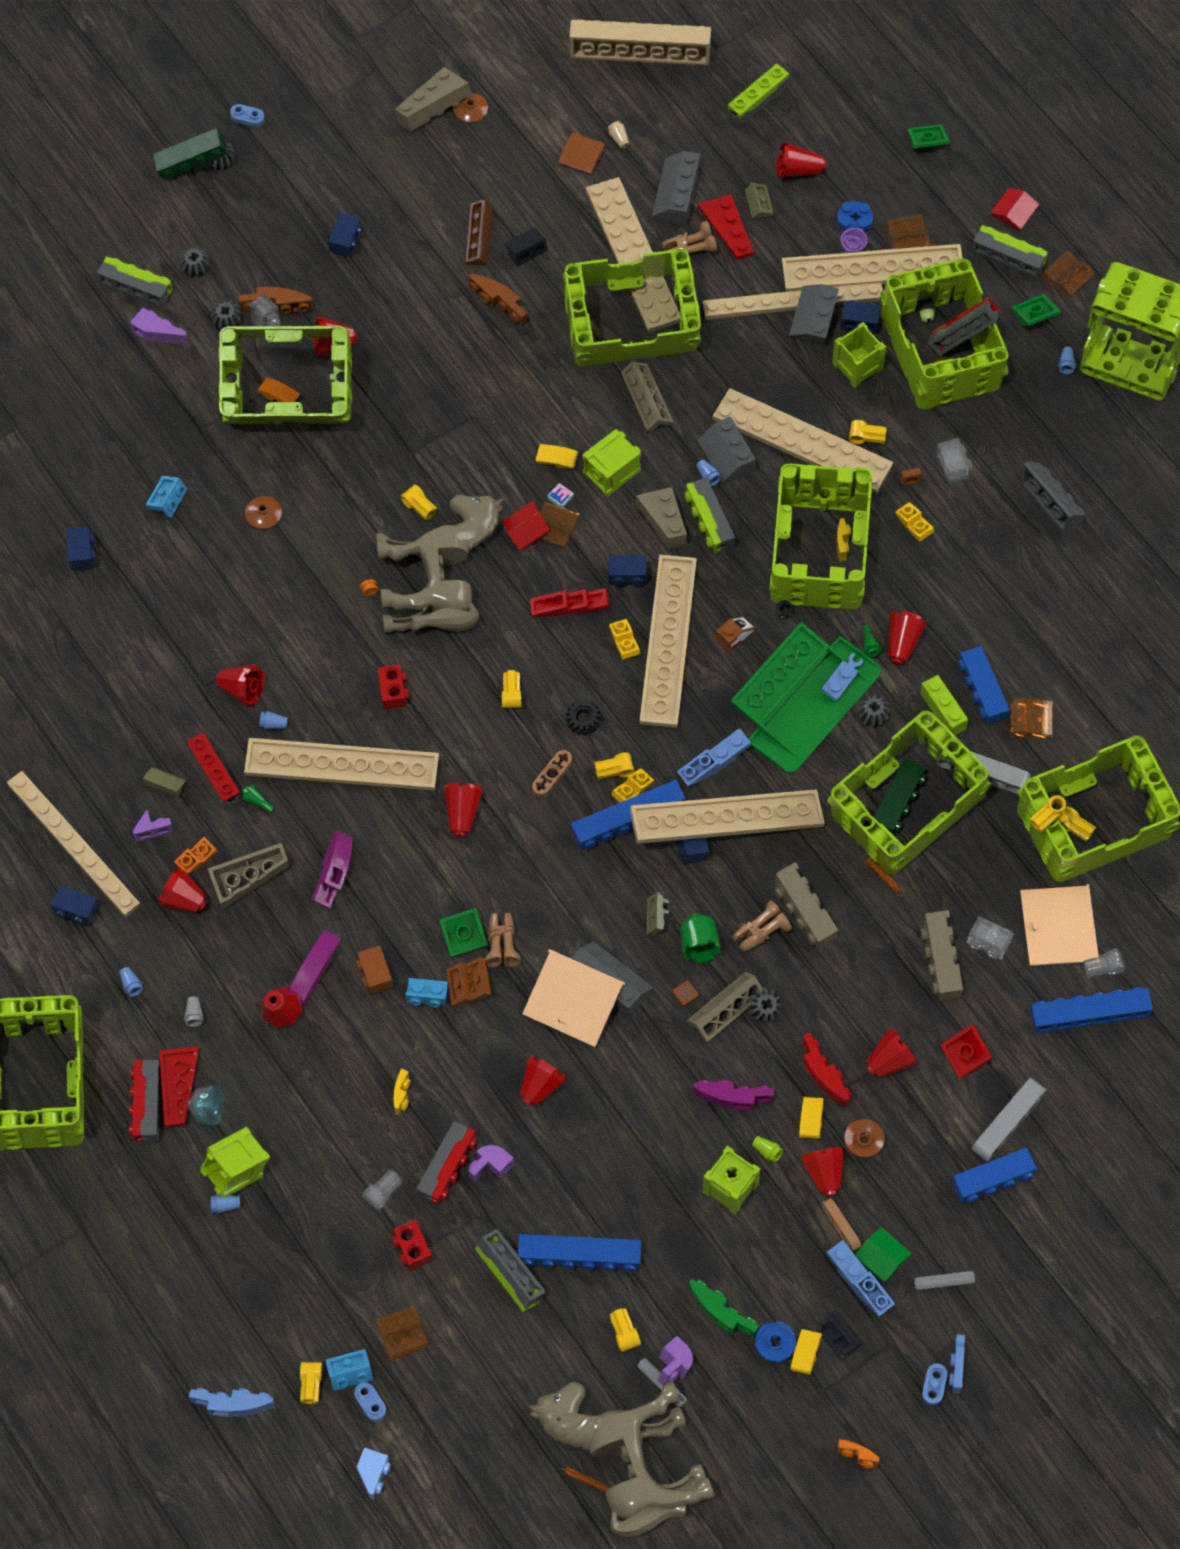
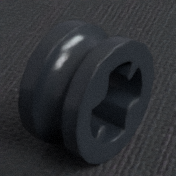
(789, 607)

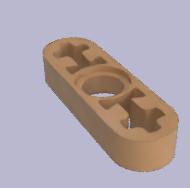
(552, 765)
(841, 1224)

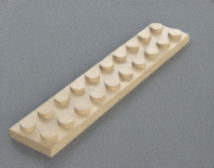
(630, 245)
(862, 267)
(799, 437)
(668, 641)
(341, 764)
(726, 816)

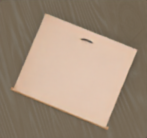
(1061, 925)
(573, 998)

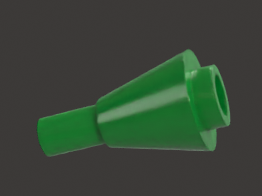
(871, 645)
(253, 796)

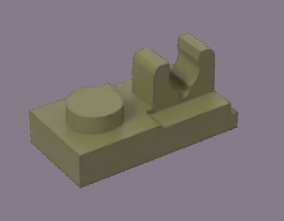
(656, 913)

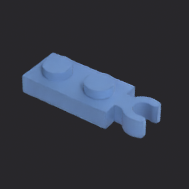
(841, 678)
(957, 1361)

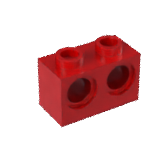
(391, 687)
(415, 1244)

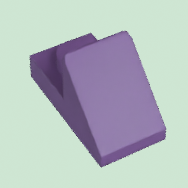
(146, 829)

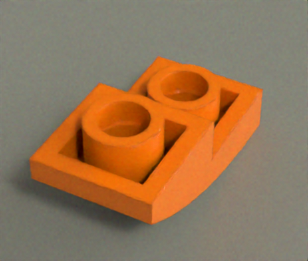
(276, 390)
(196, 857)
(866, 1458)

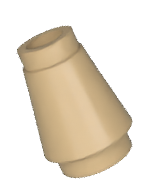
(618, 133)

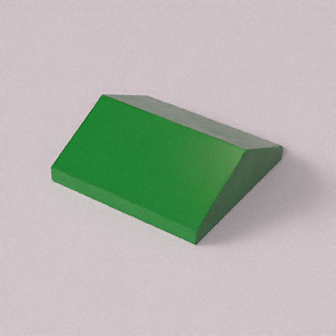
(927, 136)
(1035, 310)
(463, 932)
(882, 1254)

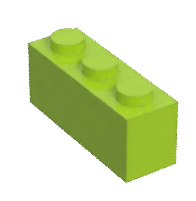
(944, 705)

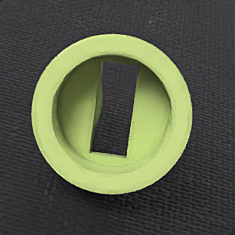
(927, 314)

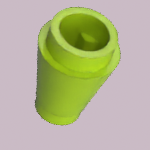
(768, 1149)

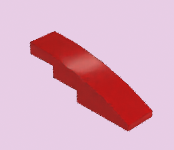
(569, 603)

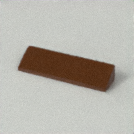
(479, 233)

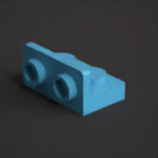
(167, 495)
(426, 992)
(349, 1369)

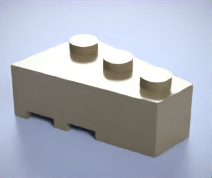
(664, 516)

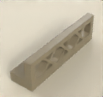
(643, 395)
(721, 1002)

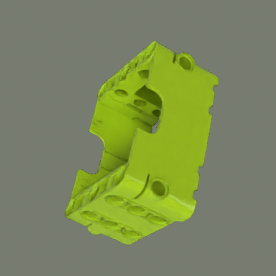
(624, 277)
(1140, 310)
(232, 362)
(945, 379)
(845, 491)
(876, 838)
(1054, 842)
(52, 1125)

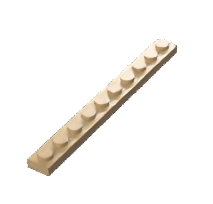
(783, 301)
(73, 844)

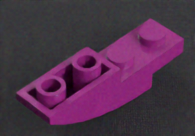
(335, 869)
(724, 1095)

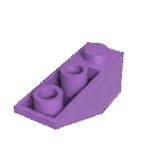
(155, 329)

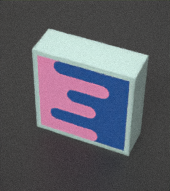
(560, 495)

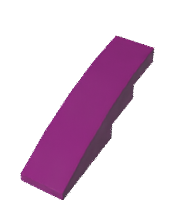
(315, 965)

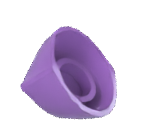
(853, 240)

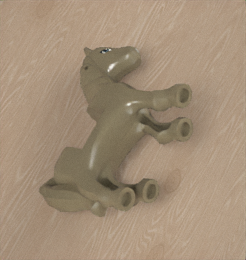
(448, 601)
(638, 1500)

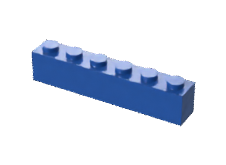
(617, 818)
(1091, 1010)
(579, 1252)

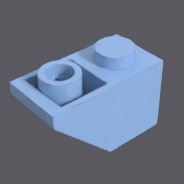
(371, 1470)

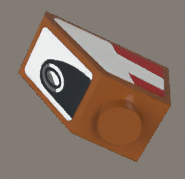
(733, 633)

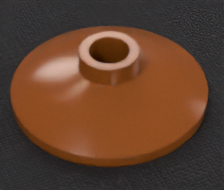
(471, 113)
(263, 519)
(864, 1129)

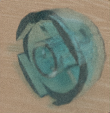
(206, 1105)

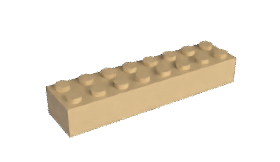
(640, 42)

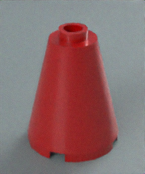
(798, 162)
(903, 635)
(462, 806)

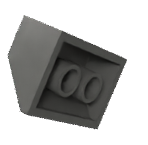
(814, 313)
(727, 450)

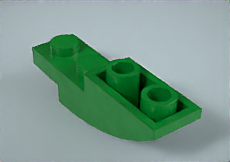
(714, 1306)

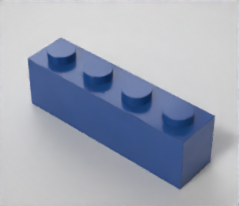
(984, 685)
(994, 1175)

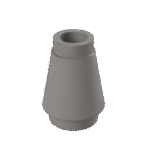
(193, 1013)

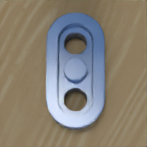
(246, 115)
(934, 1385)
(369, 1401)

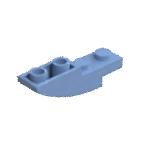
(714, 760)
(859, 1279)
(239, 1404)

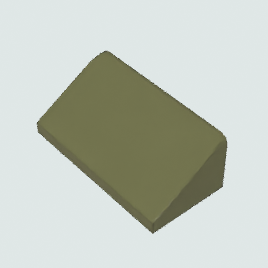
(758, 201)
(164, 782)

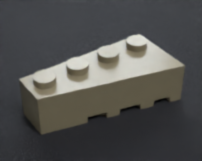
(432, 99)
(246, 873)
(804, 906)
(942, 955)

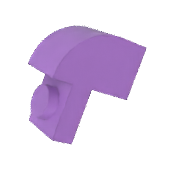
(491, 1158)
(678, 1361)

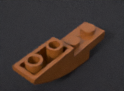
(498, 294)
(285, 299)

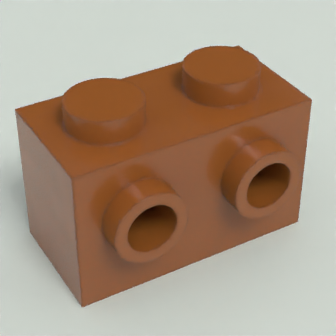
(375, 970)

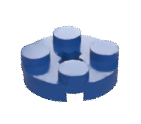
(857, 209)
(773, 1331)

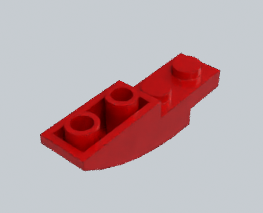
(825, 1077)

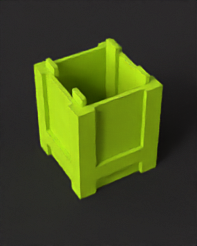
(859, 355)
(612, 462)
(234, 1162)
(727, 1190)

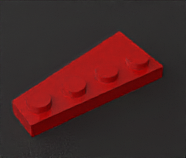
(728, 225)
(177, 1080)

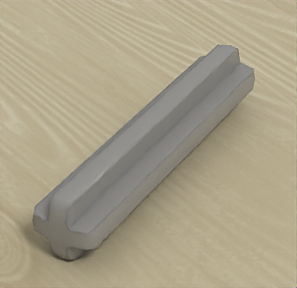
(944, 1280)
(653, 1374)

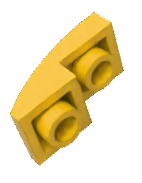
(557, 456)
(913, 521)
(842, 540)
(624, 639)
(634, 786)
(400, 1096)
(811, 1117)
(805, 1351)

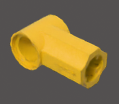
(862, 432)
(416, 499)
(511, 695)
(619, 765)
(1047, 814)
(1076, 824)
(625, 1333)
(310, 1376)

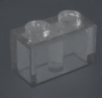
(264, 312)
(954, 460)
(990, 938)

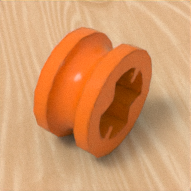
(369, 587)

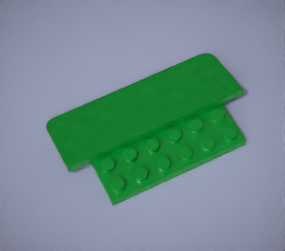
(788, 701)

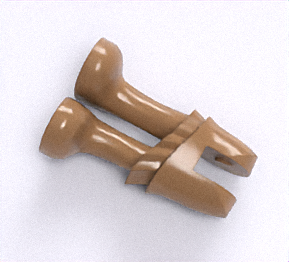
(682, 242)
(497, 934)
(757, 936)

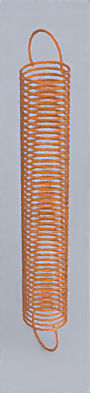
(884, 876)
(570, 1474)

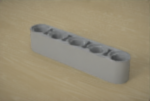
(999, 773)
(1009, 1119)

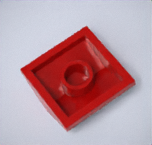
(1015, 208)
(526, 526)
(966, 1052)

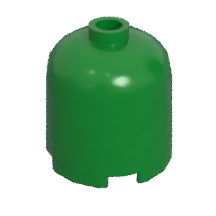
(699, 938)

